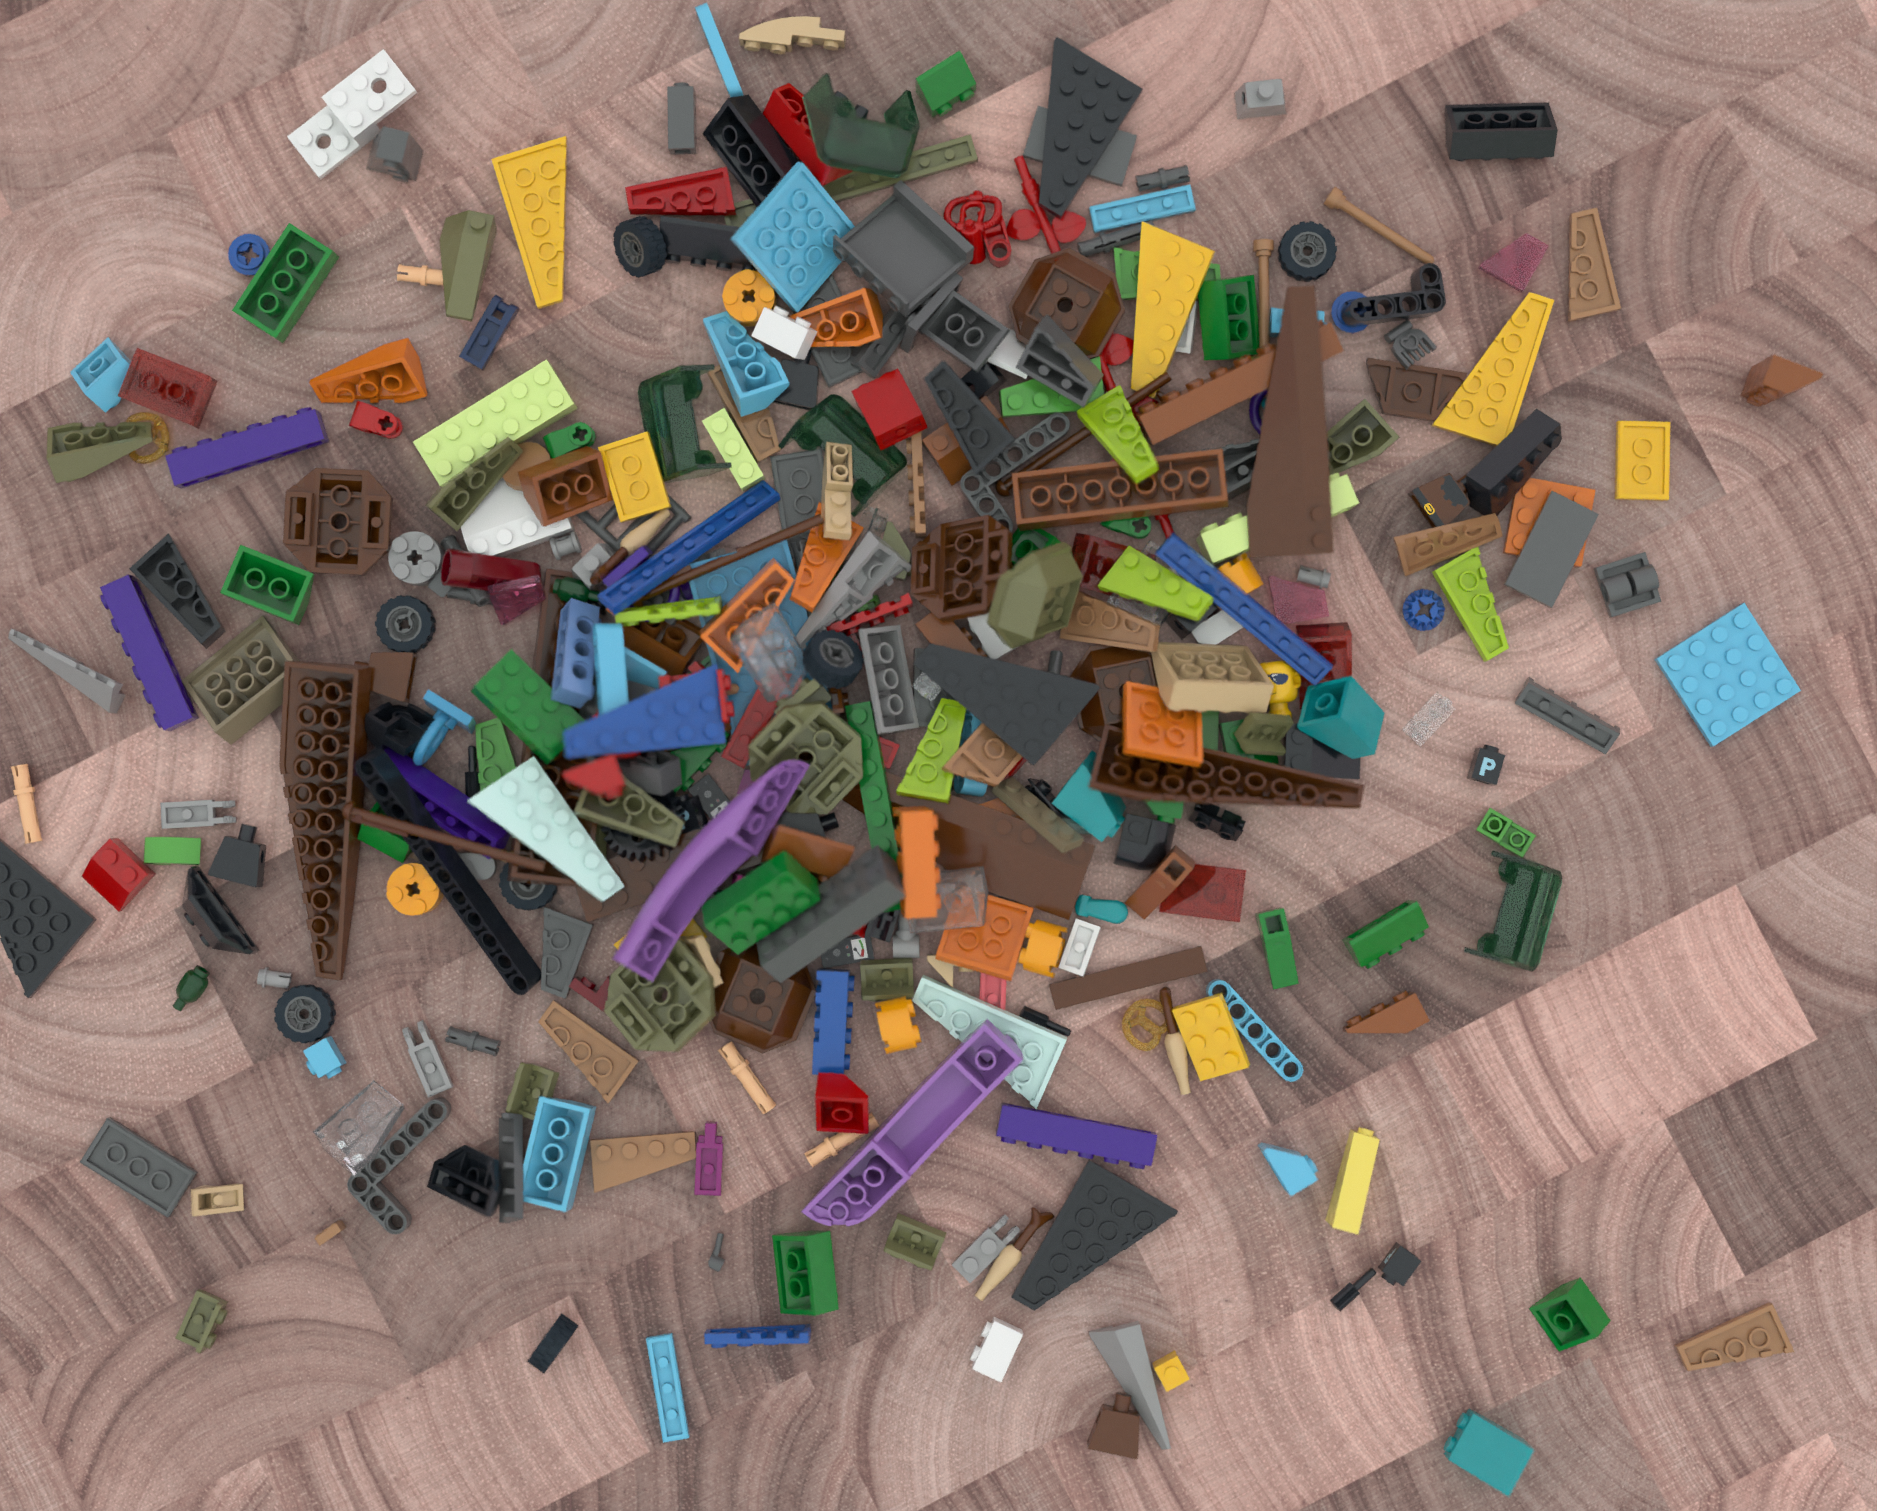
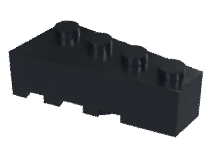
(973, 424)
(1512, 463)
(175, 586)

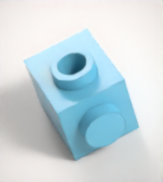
(324, 1058)

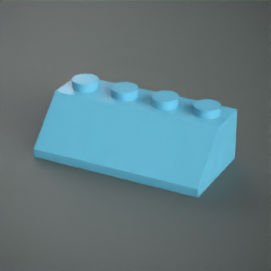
(556, 1152)

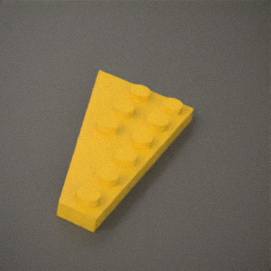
(536, 203)
(1166, 292)
(1494, 390)

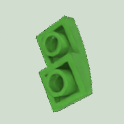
(1506, 833)
(172, 850)

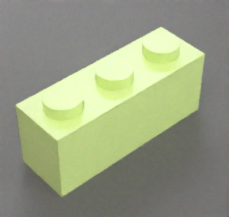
(733, 449)

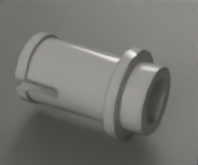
(1314, 576)
(274, 978)

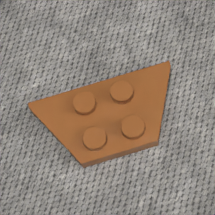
(983, 758)

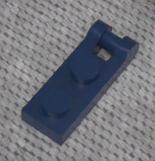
(488, 333)

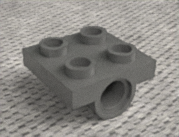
(1628, 584)

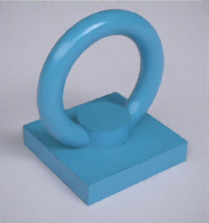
(445, 718)

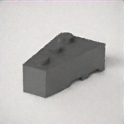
(395, 154)
(651, 770)

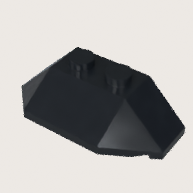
(212, 916)
(469, 1179)

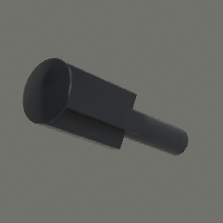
(472, 784)
(1043, 1020)
(1351, 1291)

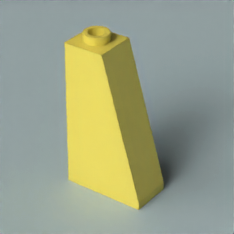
(1353, 1181)

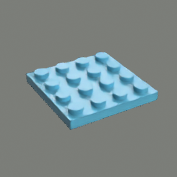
(793, 236)
(1727, 674)

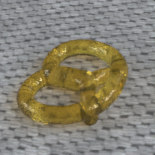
(162, 443)
(1144, 1022)

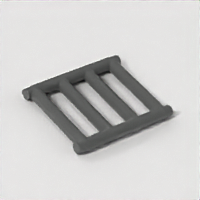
(600, 526)

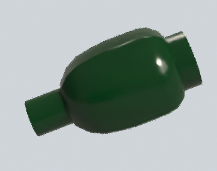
(575, 589)
(191, 987)

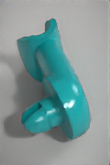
(1107, 910)

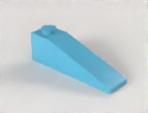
(748, 369)

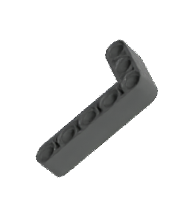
(1007, 466)
(392, 1160)

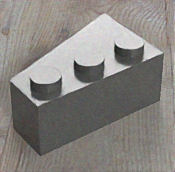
(1059, 363)
(1238, 464)

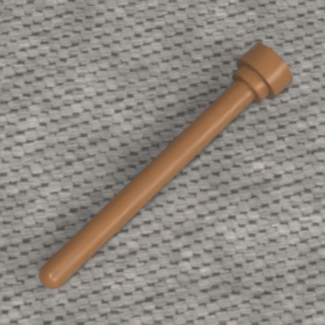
(1338, 200)
(1263, 251)

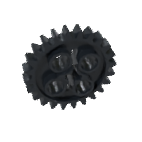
(627, 844)

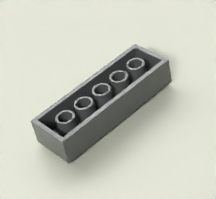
(846, 904)

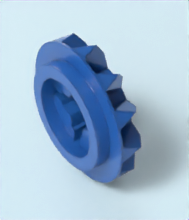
(243, 244)
(1337, 307)
(1411, 607)

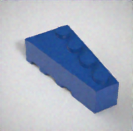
(831, 1021)

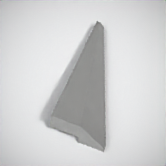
(866, 571)
(90, 682)
(1128, 1359)

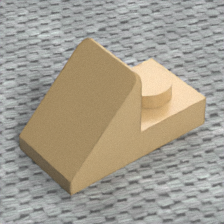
(945, 969)
(217, 1199)

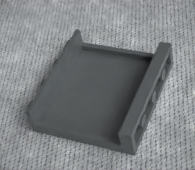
(904, 250)

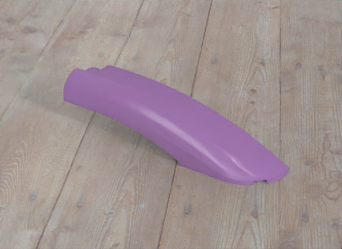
(705, 864)
(916, 1128)

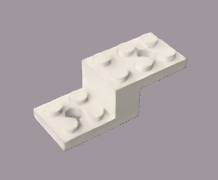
(352, 114)

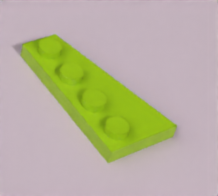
(1117, 430)
(1154, 585)
(1469, 595)
(677, 610)
(942, 739)

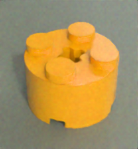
(747, 283)
(1242, 573)
(401, 894)
(1043, 948)
(897, 1025)

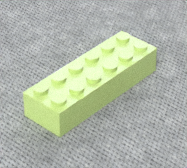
(512, 411)
(1231, 539)

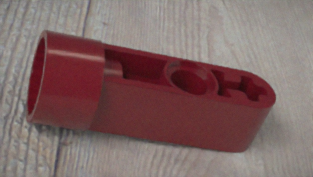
(479, 571)

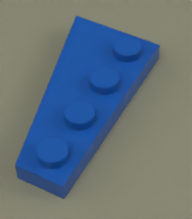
(758, 1335)

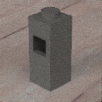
(681, 119)

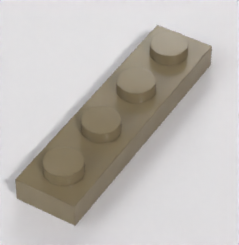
(1038, 815)

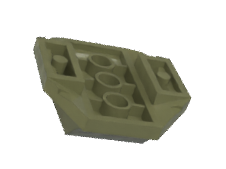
(1035, 596)
(831, 741)
(656, 1024)

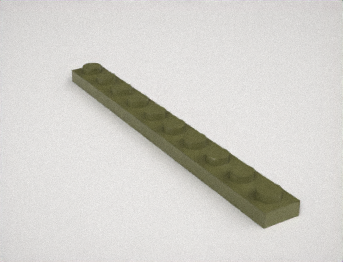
(854, 184)

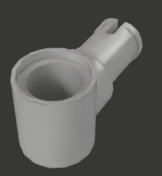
(905, 943)

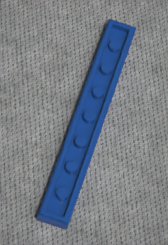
(688, 547)
(1244, 609)

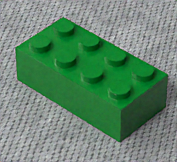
(285, 283)
(525, 706)
(760, 902)

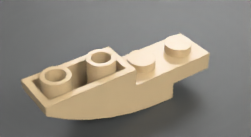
(781, 33)
(836, 491)

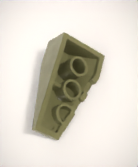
(465, 254)
(1358, 438)
(81, 450)
(469, 487)
(632, 813)

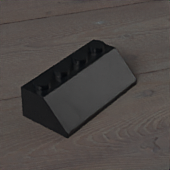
(1500, 131)
(749, 147)
(702, 244)

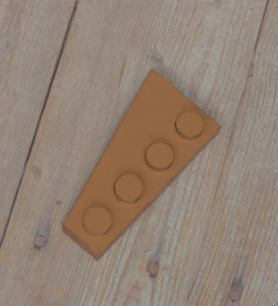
(1590, 272)
(755, 428)
(916, 496)
(1440, 543)
(1108, 625)
(592, 1052)
(633, 1157)
(1741, 1338)

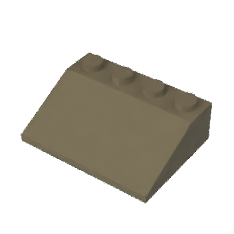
(241, 680)

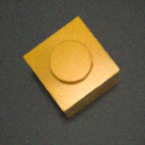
(1170, 1371)

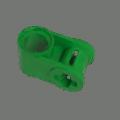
(566, 439)
(1125, 526)

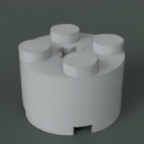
(405, 549)

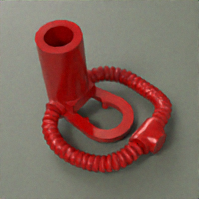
(971, 229)

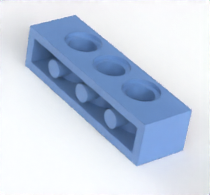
(575, 654)

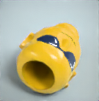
(1285, 688)

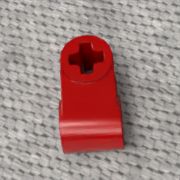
(997, 238)
(372, 420)

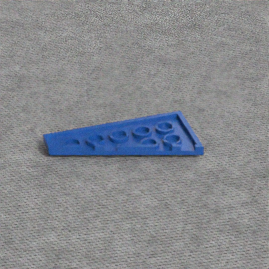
(667, 718)

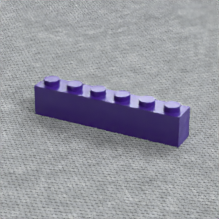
(247, 448)
(148, 652)
(449, 805)
(1076, 1134)

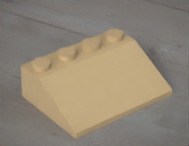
(1210, 678)

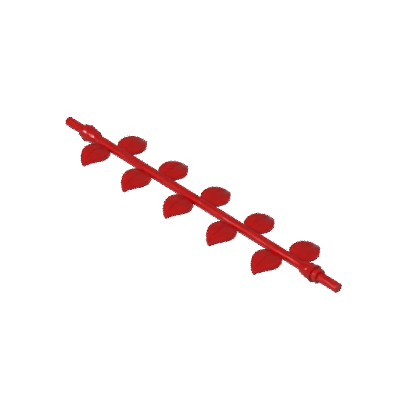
(1026, 225)

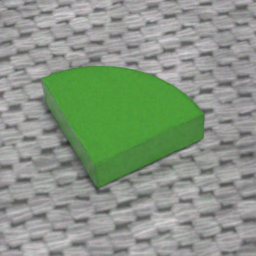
(874, 602)

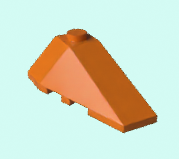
(846, 320)
(380, 374)

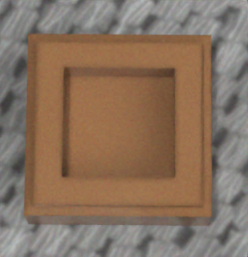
(330, 1232)

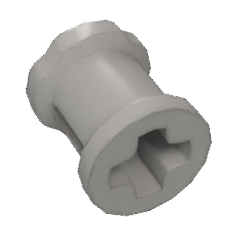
(565, 545)

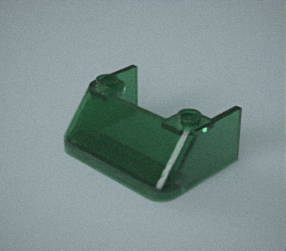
(857, 142)
(671, 423)
(841, 423)
(1523, 913)

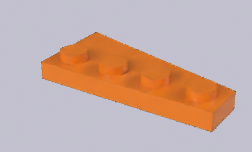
(820, 564)

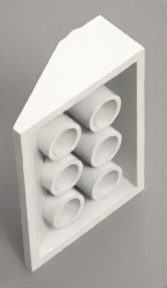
(507, 524)

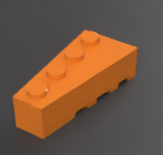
(763, 589)
(917, 861)

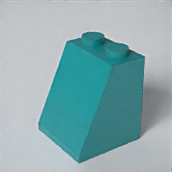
(1342, 717)
(1092, 809)
(1488, 1451)

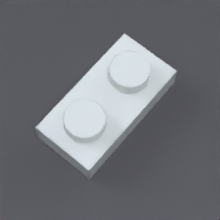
(1079, 947)

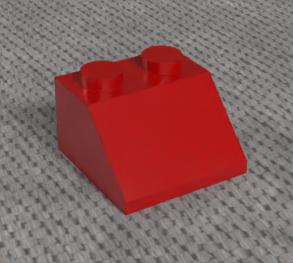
(598, 777)
(117, 873)
(840, 1105)

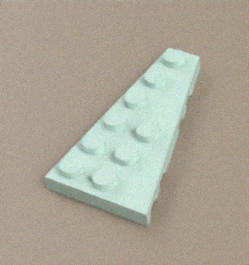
(540, 818)
(965, 1013)

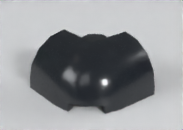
(397, 727)
(1143, 842)

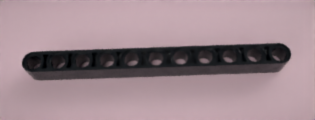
(450, 873)

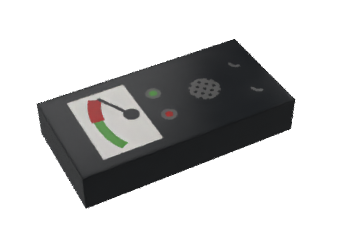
(710, 795)
(849, 951)

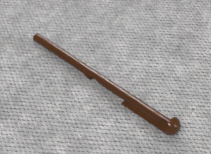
(1003, 487)
(687, 574)
(352, 813)

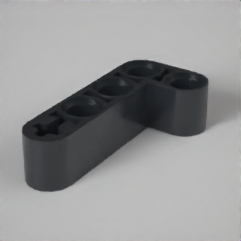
(1393, 302)

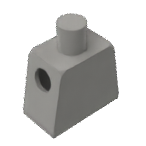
(1261, 99)
(590, 562)

